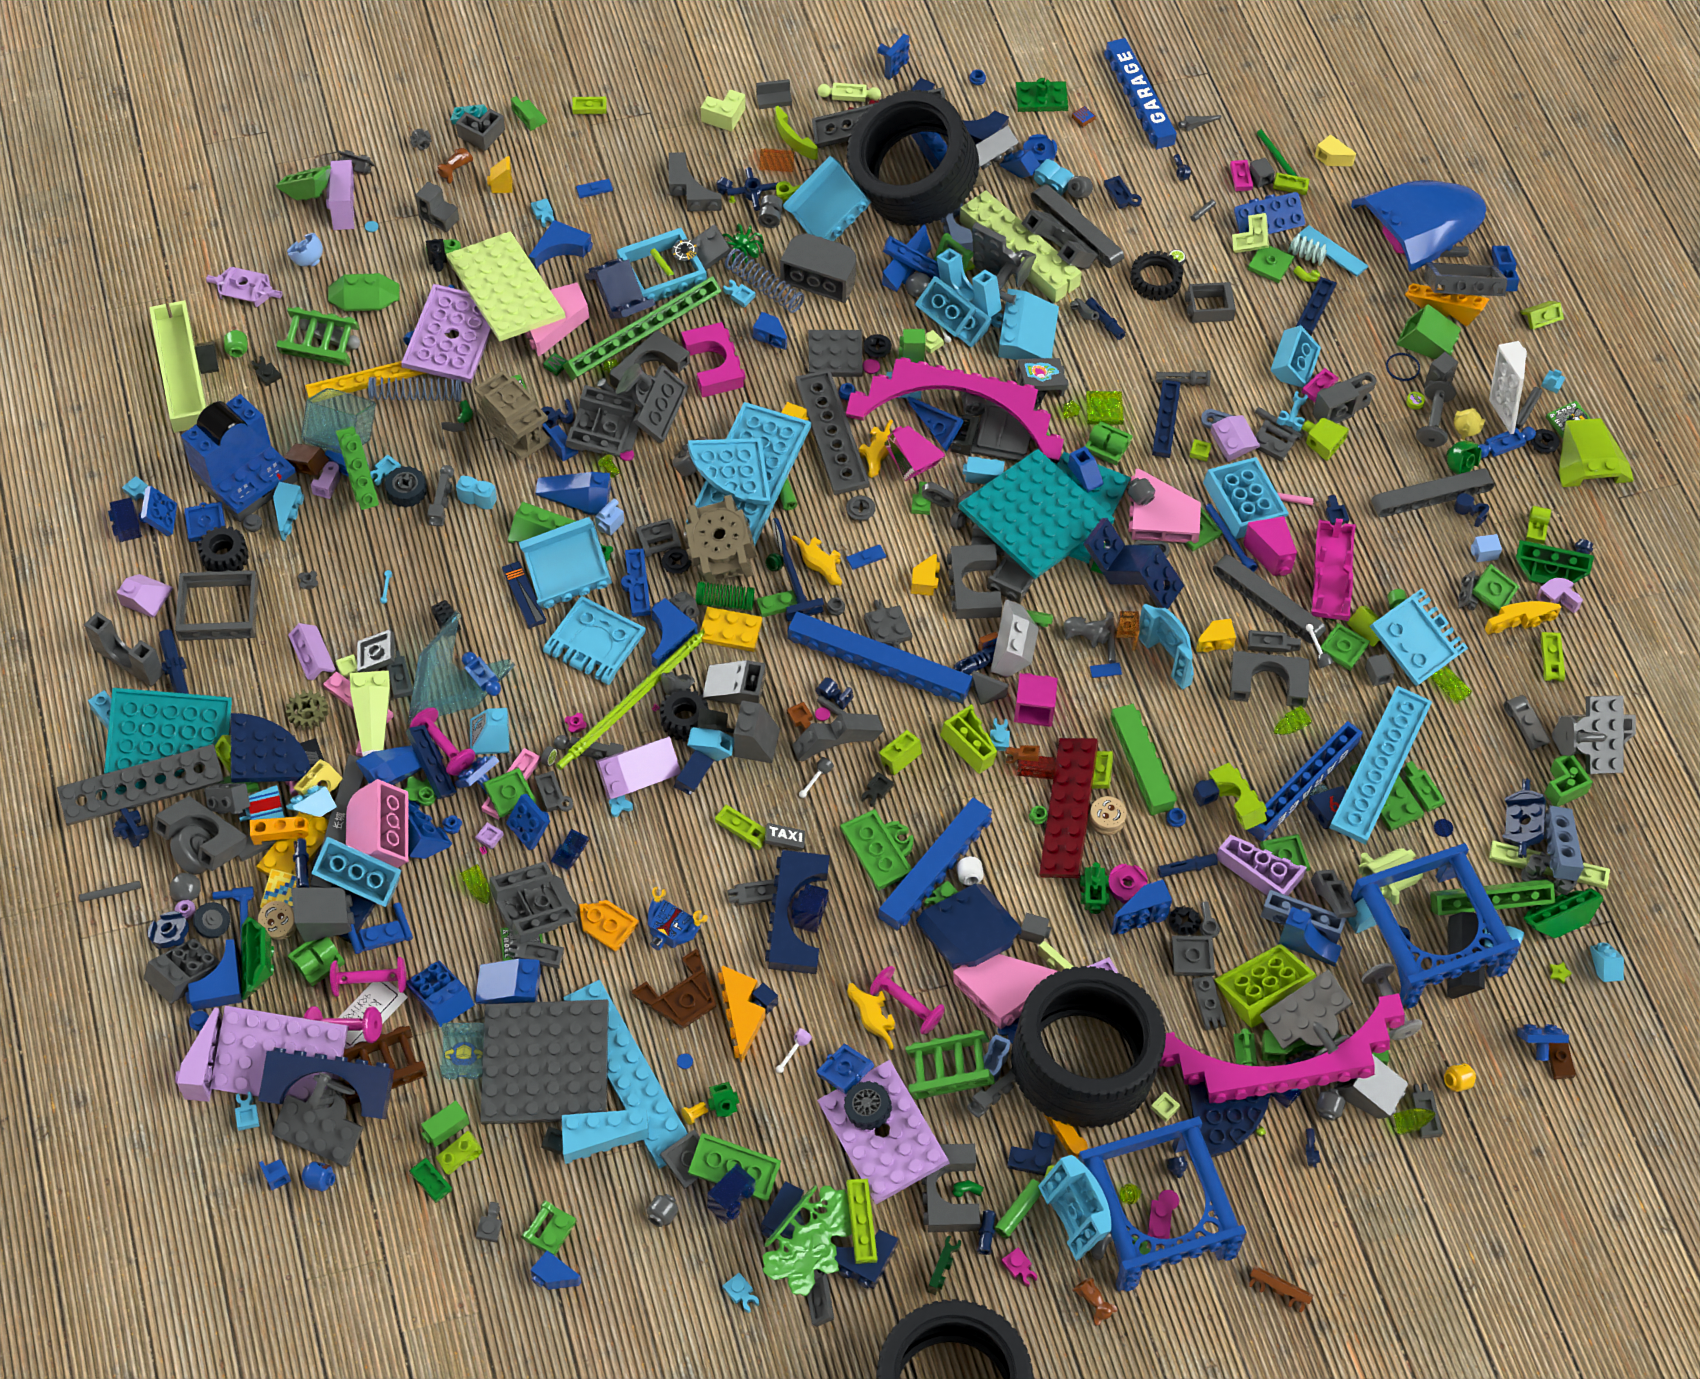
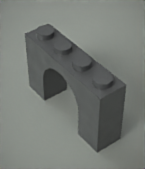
(1073, 249)
(655, 348)
(969, 603)
(139, 661)
(1292, 670)
(227, 839)
(940, 1214)

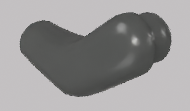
(1084, 310)
(1100, 1247)

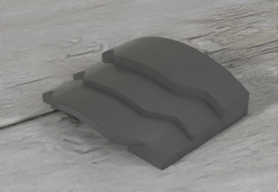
(603, 423)
(532, 901)

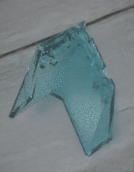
(443, 684)

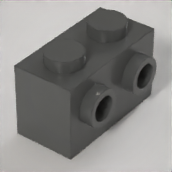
(1442, 369)
(227, 798)

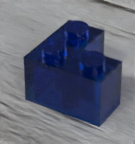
(810, 907)
(728, 1193)

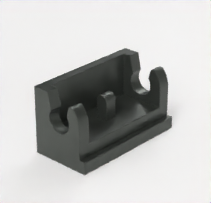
(965, 437)

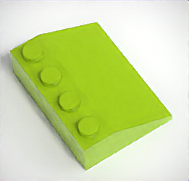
(1263, 983)

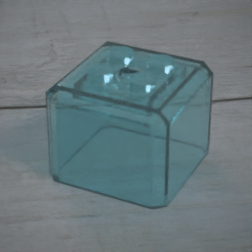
(334, 411)

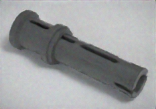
(1160, 376)

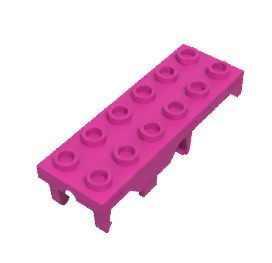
(1333, 570)

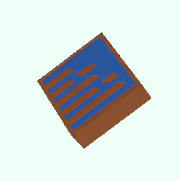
(1083, 116)
(987, 641)

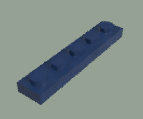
(1166, 418)

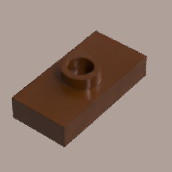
(1561, 1061)

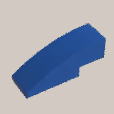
(1506, 263)

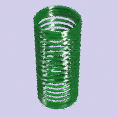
(700, 593)

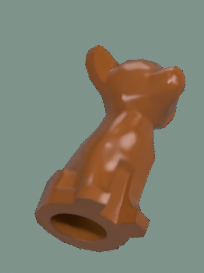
(459, 158)
(1094, 1297)

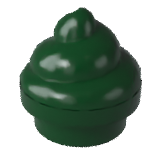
(774, 562)

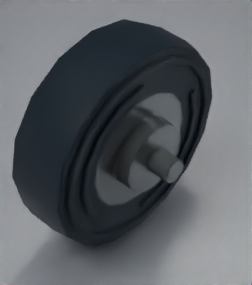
(211, 920)

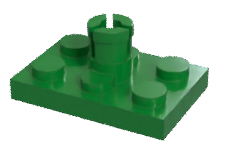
(1041, 96)

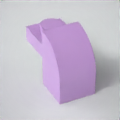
(1558, 591)

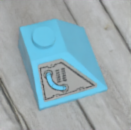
(490, 732)

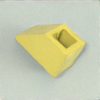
(1334, 152)

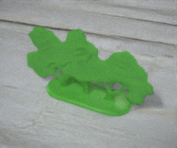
(810, 1243)

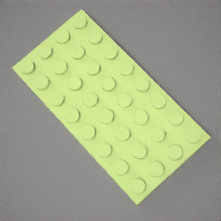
(505, 286)

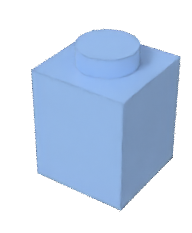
(1486, 548)

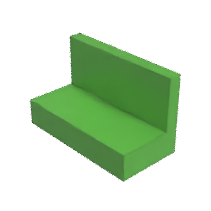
(527, 113)

